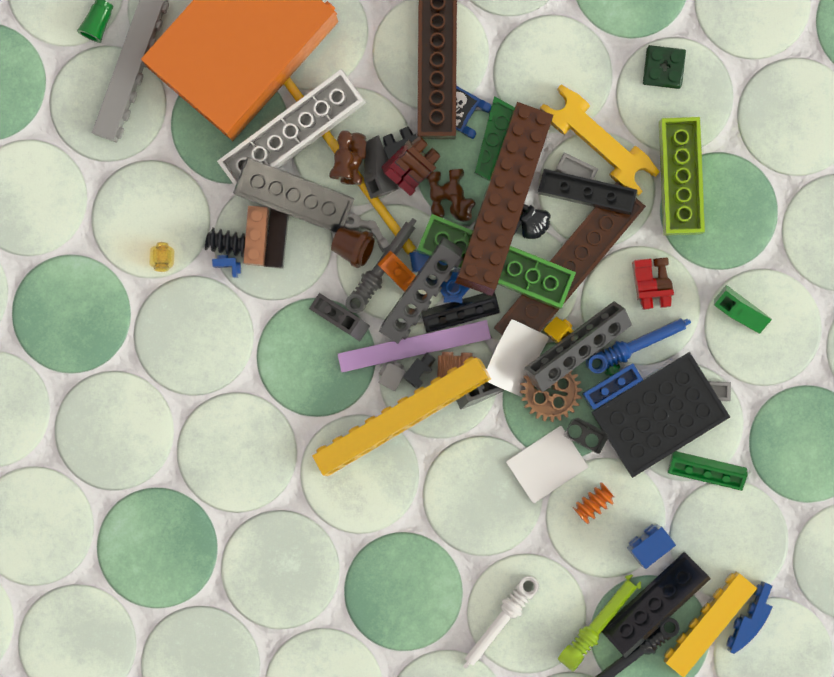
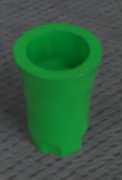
(96, 21)

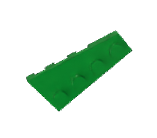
(493, 137)

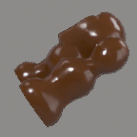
(349, 158)
(452, 191)

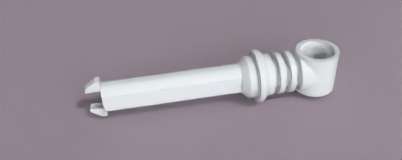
(510, 609)

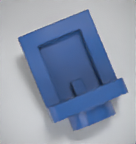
(223, 261)

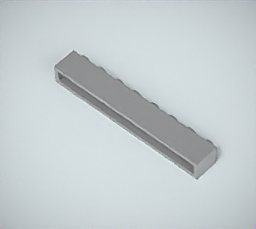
(129, 69)

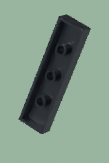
(587, 191)

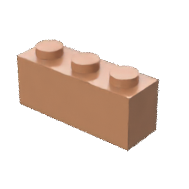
(256, 235)

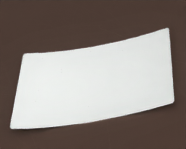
(513, 353)
(547, 464)

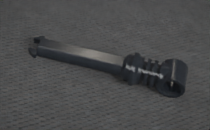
(647, 647)

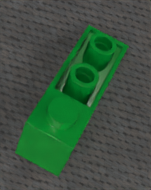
(741, 310)

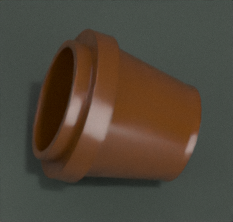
(353, 246)

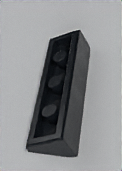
(276, 239)
(458, 313)

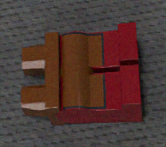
(410, 165)

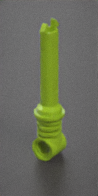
(589, 635)

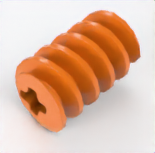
(594, 503)

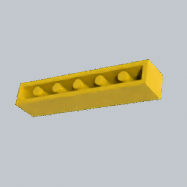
(709, 624)

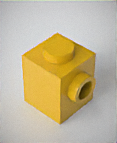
(558, 329)

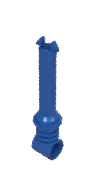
(622, 351)

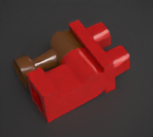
(649, 287)

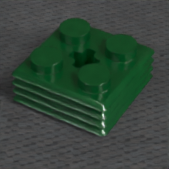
(654, 73)

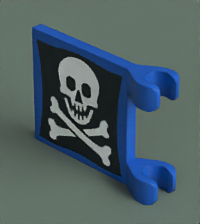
(465, 107)

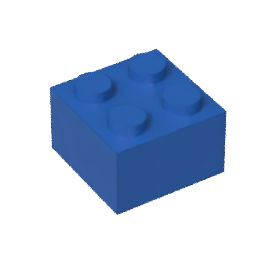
(650, 545)

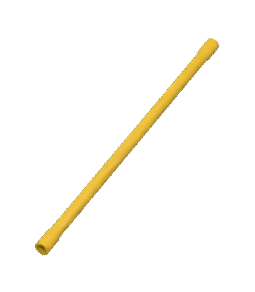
(408, 247)

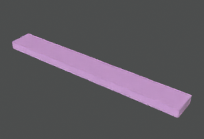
(414, 346)

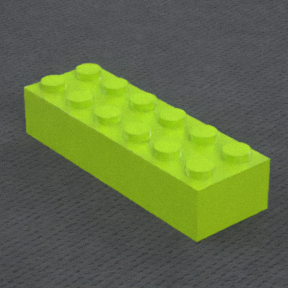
(681, 176)

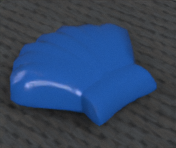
(451, 291)

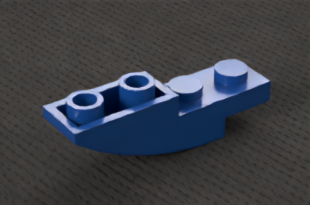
(748, 627)

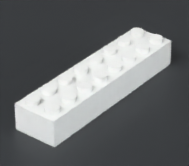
(296, 126)

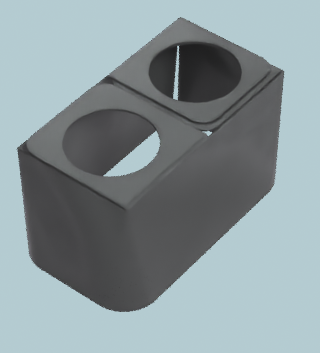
(602, 436)

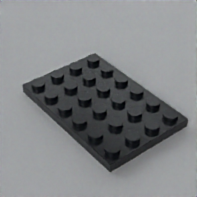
(660, 414)

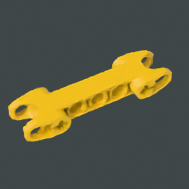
(625, 162)

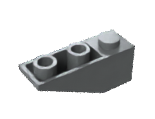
(375, 180)

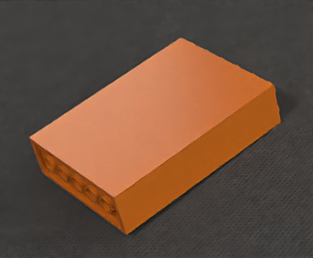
(237, 54)

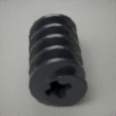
(225, 242)

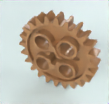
(547, 407)

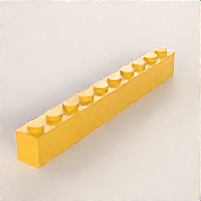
(402, 416)

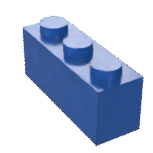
(612, 386)

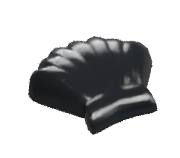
(534, 222)

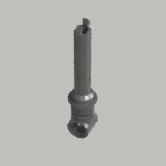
(372, 279)

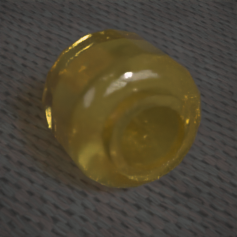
(161, 257)

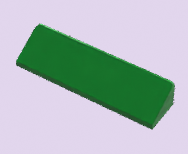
(708, 470)

